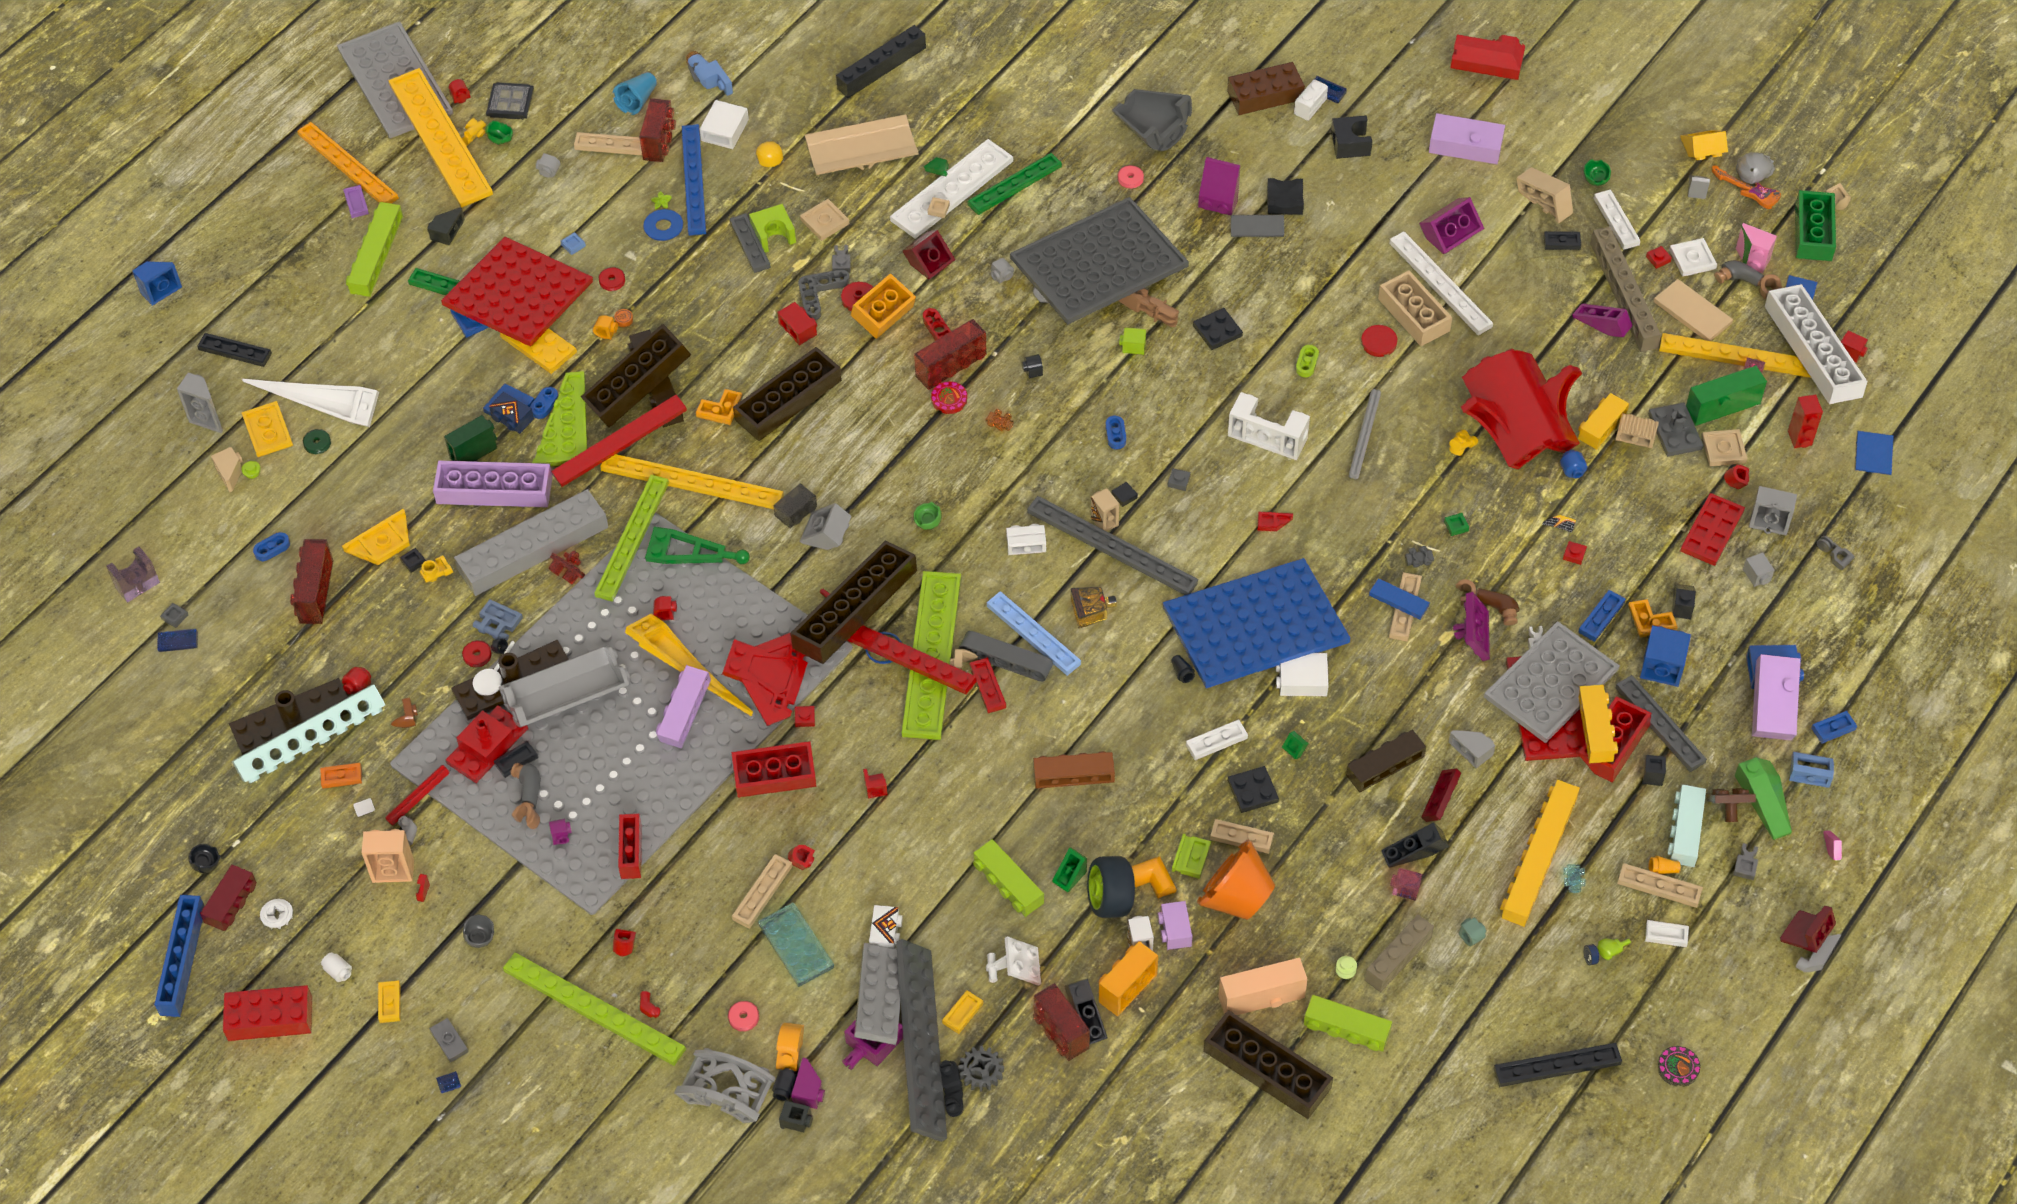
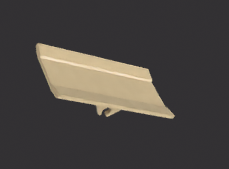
(861, 144)

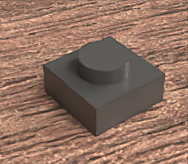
(1179, 479)

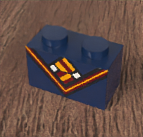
(511, 412)

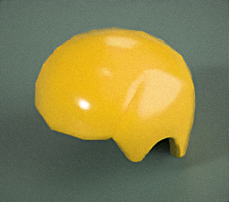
(769, 154)

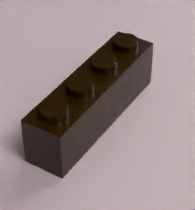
(1386, 760)

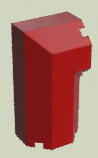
(1489, 57)

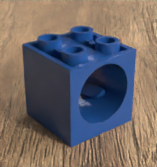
(1665, 656)

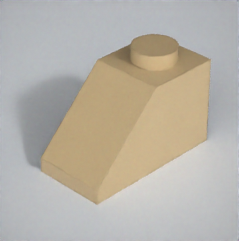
(228, 467)

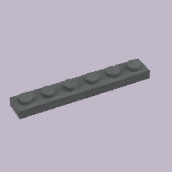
(1662, 724)

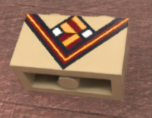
(1105, 510)

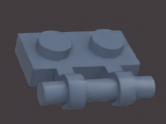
(499, 615)

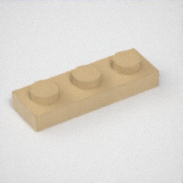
(1236, 834)

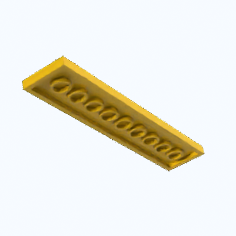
(440, 137)

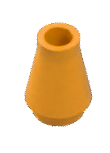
(1663, 865)

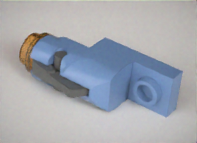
(708, 73)

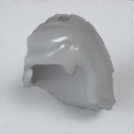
(1761, 164)

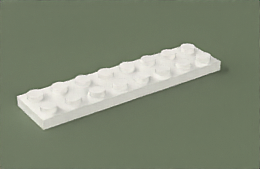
(957, 186)

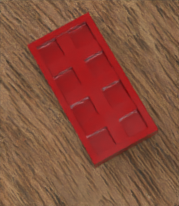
(1712, 529)

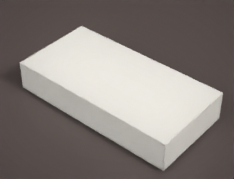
(1666, 933)

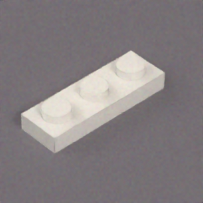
(1216, 739)

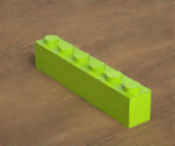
(374, 249)

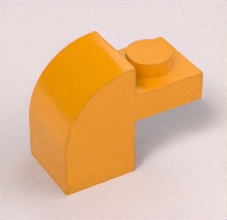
(788, 1046)

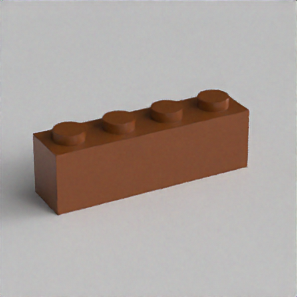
(1074, 770)

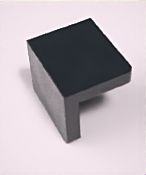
(1654, 770)

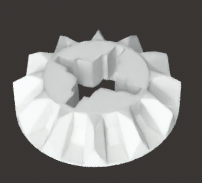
(268, 911)

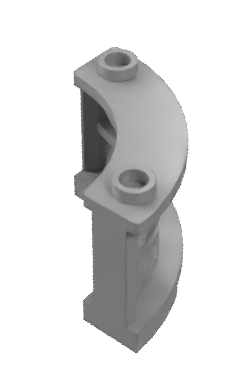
(694, 1090)

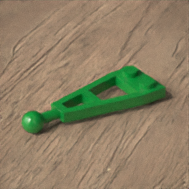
(661, 540)

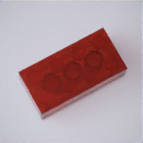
(950, 354)
(312, 581)

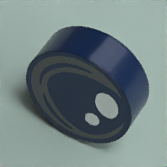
(1591, 954)

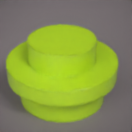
(251, 469)

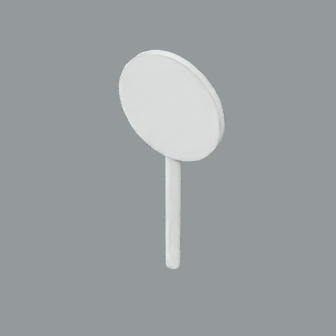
(488, 680)

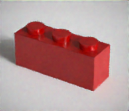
(1805, 421)
(630, 846)

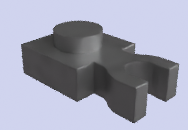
(841, 259)
(1746, 863)

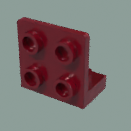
(1809, 930)

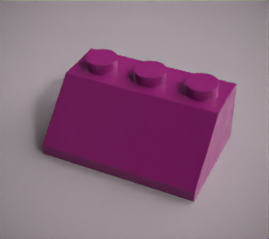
(1452, 225)

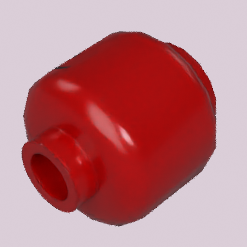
(356, 680)

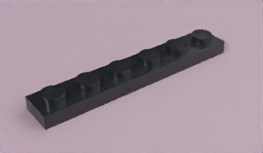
(1557, 1064)

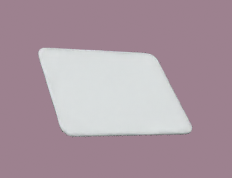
(364, 807)

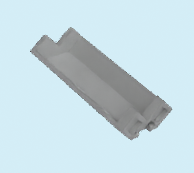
(564, 685)

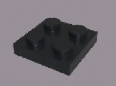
(1217, 328)
(1253, 789)

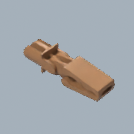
(1152, 307)

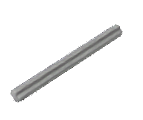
(1364, 434)

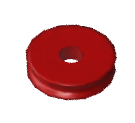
(612, 285)
(479, 660)

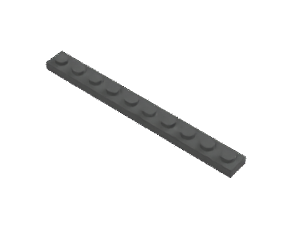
(1112, 546)

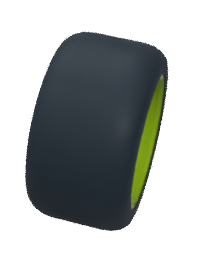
(1111, 886)

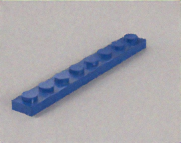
(693, 180)

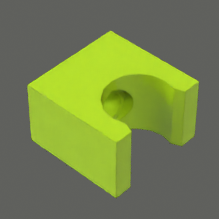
(772, 222)

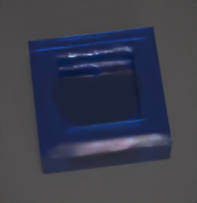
(448, 1082)

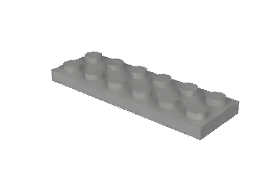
(878, 995)

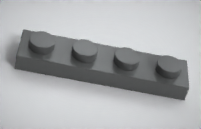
(750, 243)

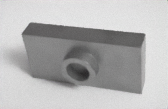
(448, 1040)

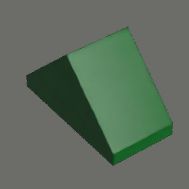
(1070, 870)

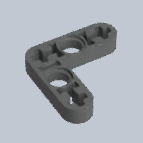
(815, 286)

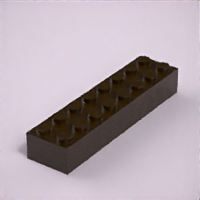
(853, 602)

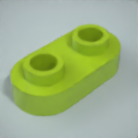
(1306, 364)

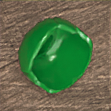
(1597, 172)

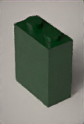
(471, 440)

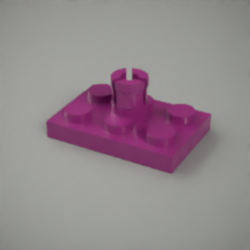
(1475, 627)

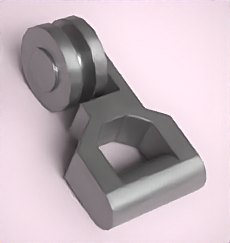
(1826, 544)

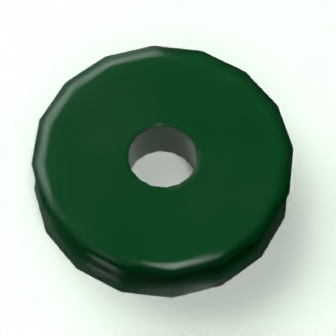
(316, 435)

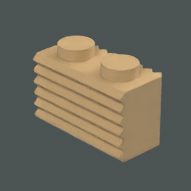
(1637, 430)

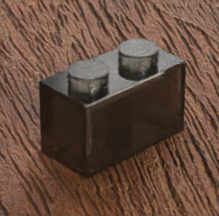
(795, 506)

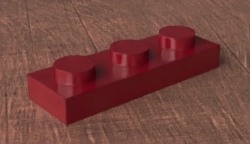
(1441, 795)

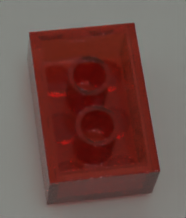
(657, 130)
(1061, 1022)

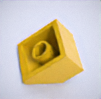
(1705, 143)

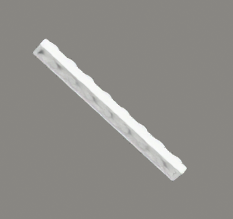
(1441, 283)

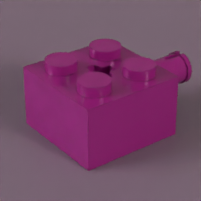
(869, 1049)

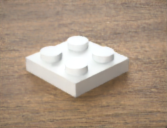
(1693, 257)

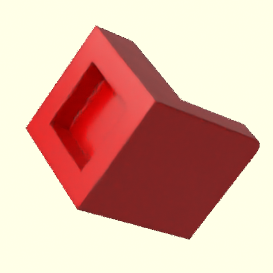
(875, 784)

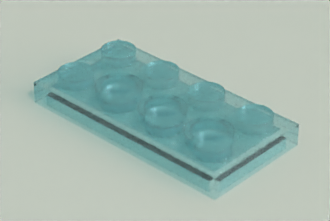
(796, 944)

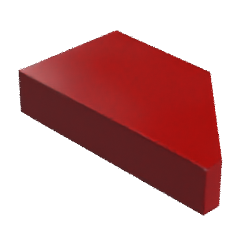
(1273, 520)

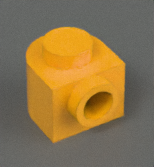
(605, 327)

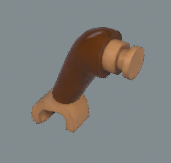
(1503, 603)

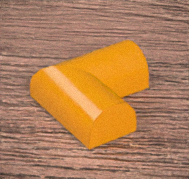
(722, 411)
(1644, 618)
(1155, 873)

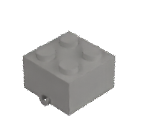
(1772, 510)

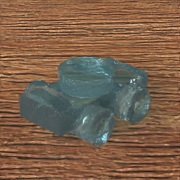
(1574, 880)

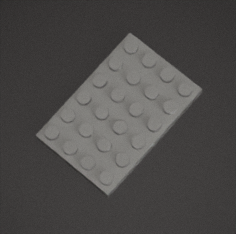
(1546, 681)

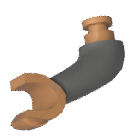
(1739, 270)
(530, 779)

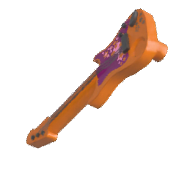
(1764, 196)

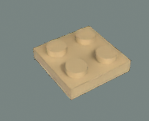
(824, 219)
(1724, 447)

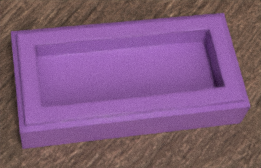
(356, 201)

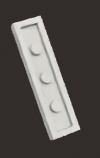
(1617, 219)

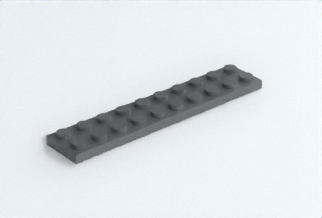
(921, 1040)

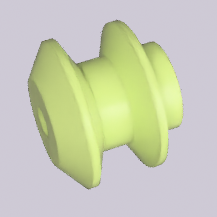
(1346, 967)

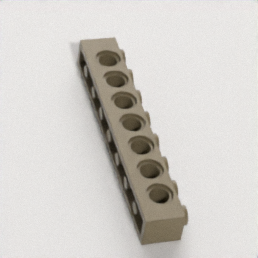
(1625, 288)

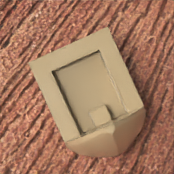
(1842, 198)
(962, 655)

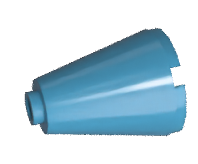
(633, 93)

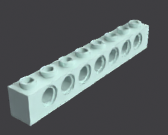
(244, 763)

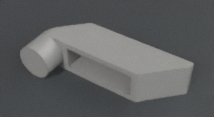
(1819, 959)

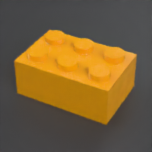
(883, 306)
(1127, 978)

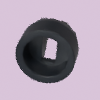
(500, 642)

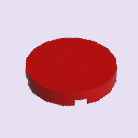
(1379, 340)

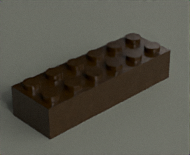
(636, 375)
(787, 393)
(1268, 1064)

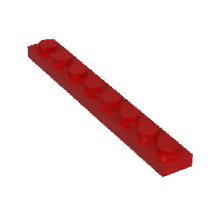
(913, 659)

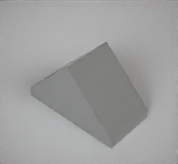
(1698, 186)

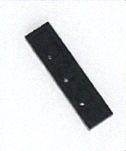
(234, 349)

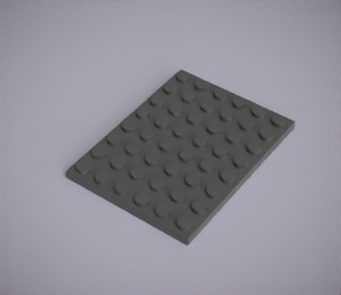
(1099, 260)

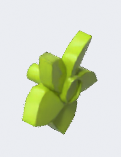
(661, 200)

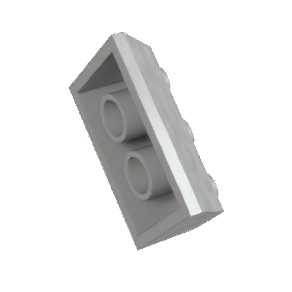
(198, 402)

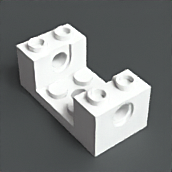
(1250, 428)

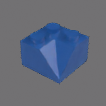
(156, 280)

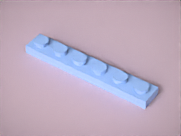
(1033, 633)

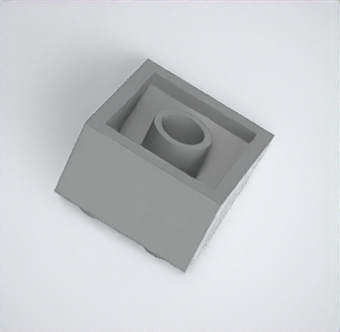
(826, 527)

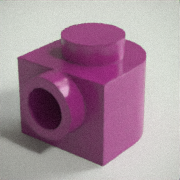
(560, 831)

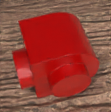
(459, 91)
(1737, 476)
(664, 608)
(801, 856)
(623, 946)

